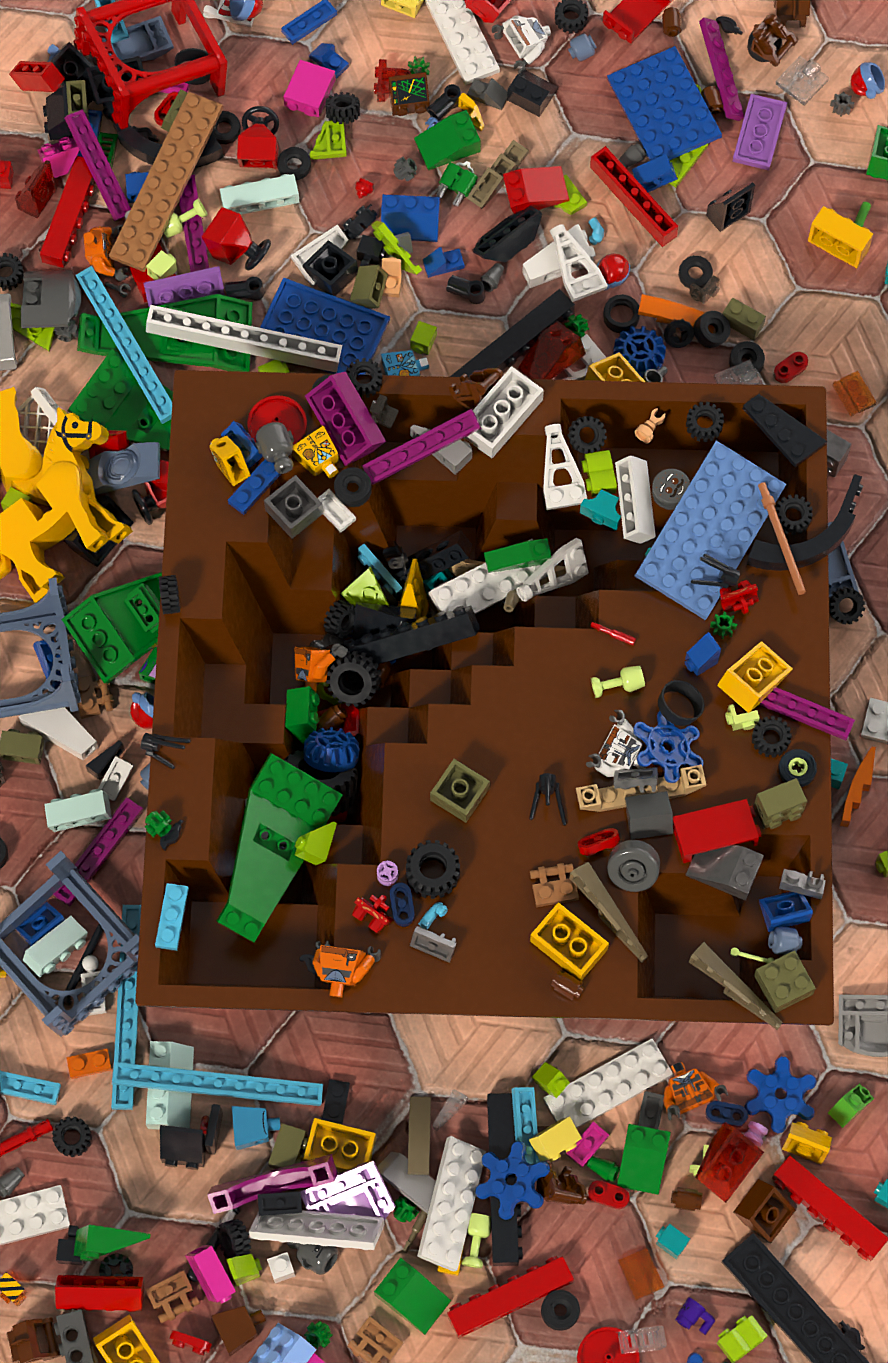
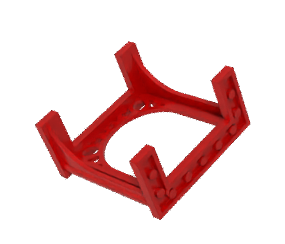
(131, 93)

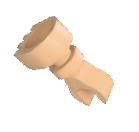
(645, 431)

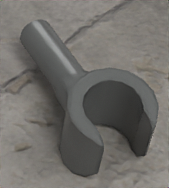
(119, 288)

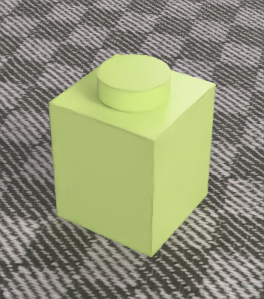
(161, 266)

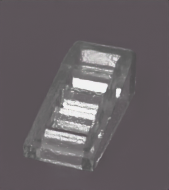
(453, 1104)
(655, 1336)

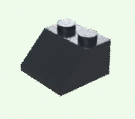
(531, 92)
(56, 111)
(331, 268)

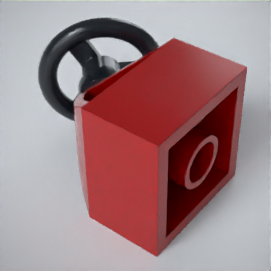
(257, 143)
(230, 239)
(156, 494)

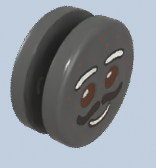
(669, 488)

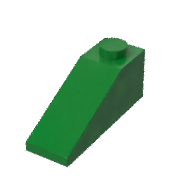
(518, 556)

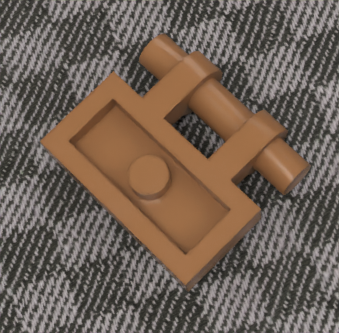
(89, 703)
(554, 891)
(170, 1290)
(377, 1337)

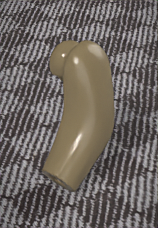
(511, 600)

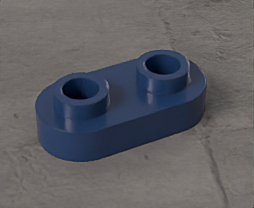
(402, 905)
(726, 1113)

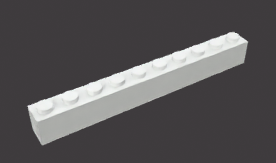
(243, 338)

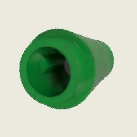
(604, 1168)

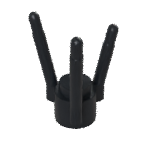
(727, 574)
(153, 743)
(547, 785)

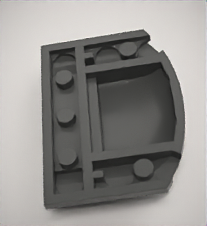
(50, 298)

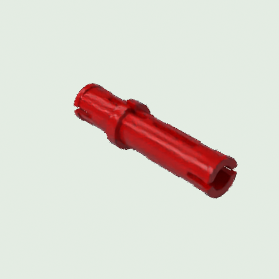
(25, 1137)

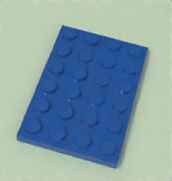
(664, 105)
(326, 318)

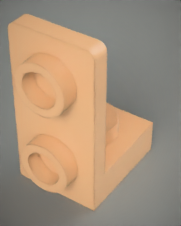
(393, 268)

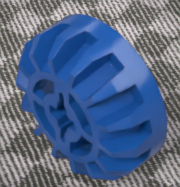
(640, 355)
(331, 750)

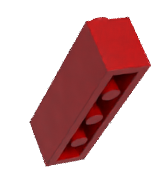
(99, 1293)

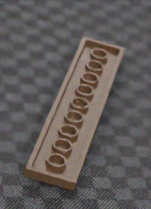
(166, 181)

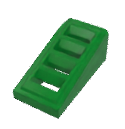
(112, 149)

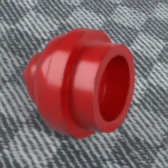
(363, 188)

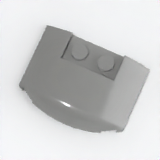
(864, 1024)

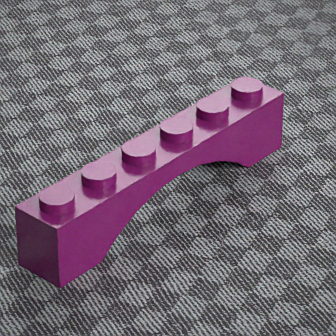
(299, 1175)

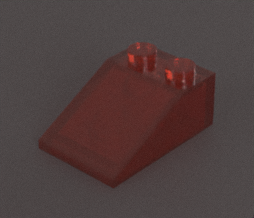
(37, 190)
(552, 353)
(727, 1161)

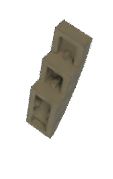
(493, 179)
(419, 1136)

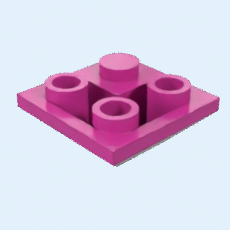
(60, 155)

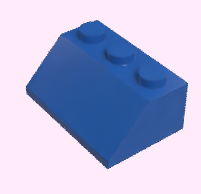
(413, 215)

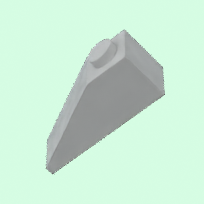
(453, 456)

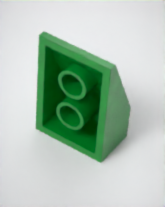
(448, 141)
(878, 159)
(302, 712)
(643, 1159)
(98, 1241)
(412, 1296)

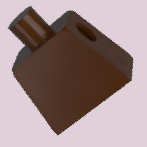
(237, 1327)

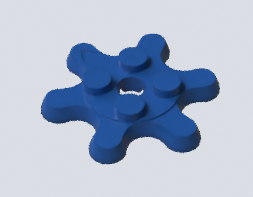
(676, 738)
(780, 1108)
(524, 1187)

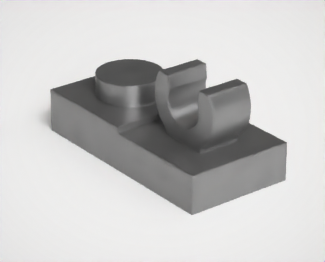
(636, 777)
(803, 884)
(433, 944)

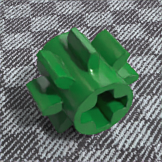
(418, 63)
(577, 325)
(723, 619)
(158, 823)
(405, 1209)
(318, 1334)

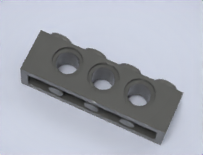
(74, 1322)

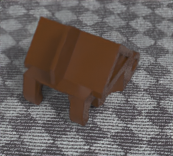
(792, 10)
(766, 36)
(475, 390)
(561, 1188)
(25, 1344)

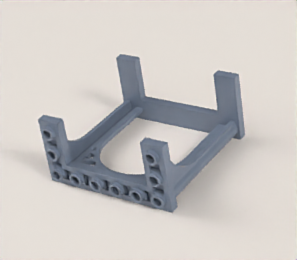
(45, 612)
(56, 1016)

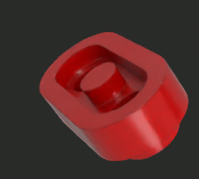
(164, 107)
(791, 366)
(598, 841)
(607, 1197)
(199, 1346)

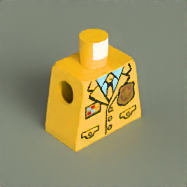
(226, 451)
(317, 453)

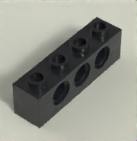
(437, 557)

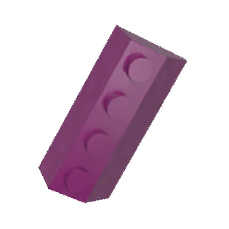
(345, 418)

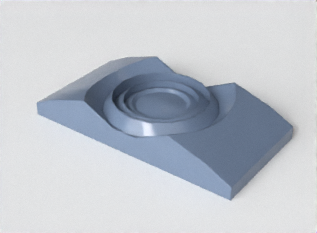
(146, 40)
(125, 467)
(840, 569)

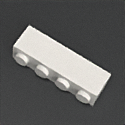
(635, 499)

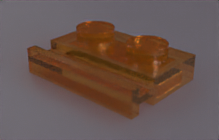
(854, 393)
(641, 1274)

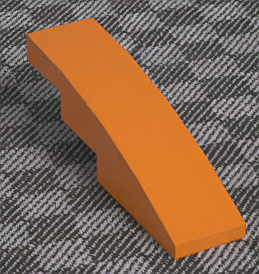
(667, 311)
(861, 781)

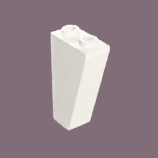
(545, 264)
(62, 730)

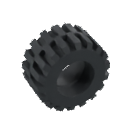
(347, 692)
(429, 852)

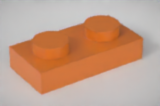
(89, 1063)

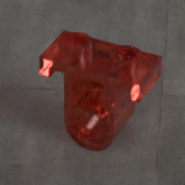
(383, 74)

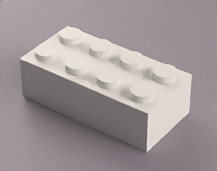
(504, 411)

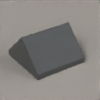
(649, 815)

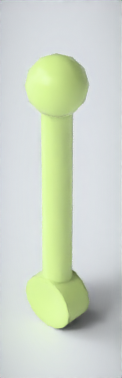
(735, 952)

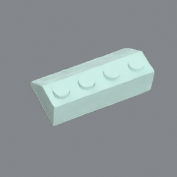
(166, 1106)

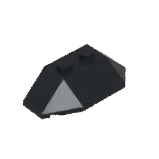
(509, 236)

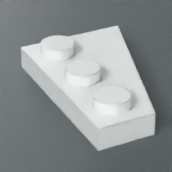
(334, 235)

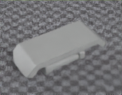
(7, 351)
(415, 1187)

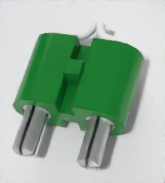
(457, 180)

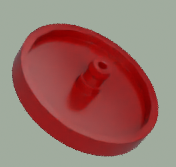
(280, 410)
(604, 1347)

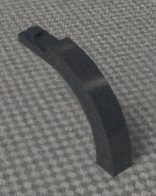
(148, 150)
(771, 557)

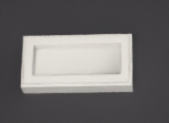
(336, 511)

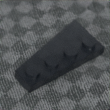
(785, 432)

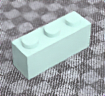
(78, 810)
(55, 946)

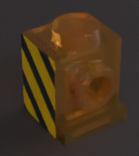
(11, 1290)

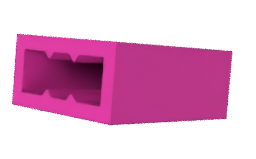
(309, 88)
(210, 1274)

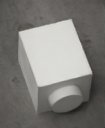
(281, 1267)

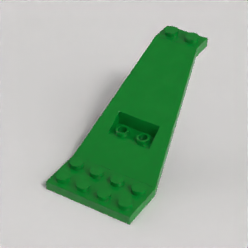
(96, 340)
(120, 404)
(114, 627)
(285, 806)

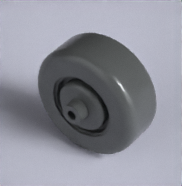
(633, 865)

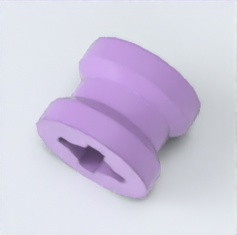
(386, 868)
(756, 1133)

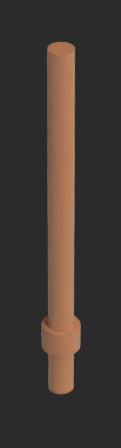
(769, 503)

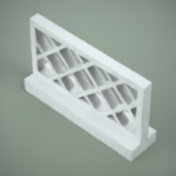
(49, 407)

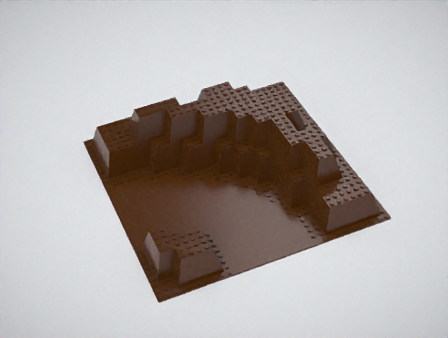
(497, 702)

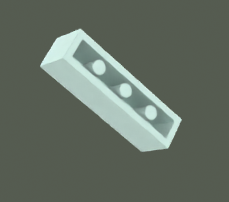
(261, 194)

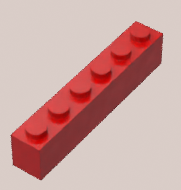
(634, 196)
(68, 215)
(830, 1208)
(510, 1296)

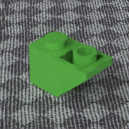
(851, 1105)

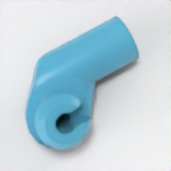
(598, 231)
(437, 909)

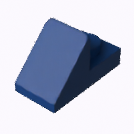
(326, 57)
(443, 262)

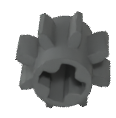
(842, 104)
(405, 169)
(67, 333)

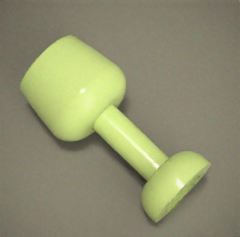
(175, 223)
(630, 678)
(479, 1228)

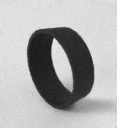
(189, 55)
(688, 691)

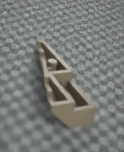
(591, 886)
(735, 988)

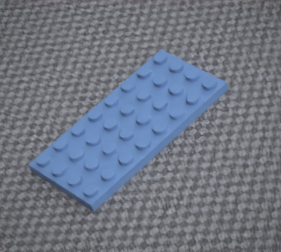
(714, 518)

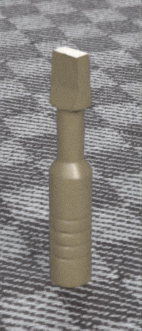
(416, 1229)

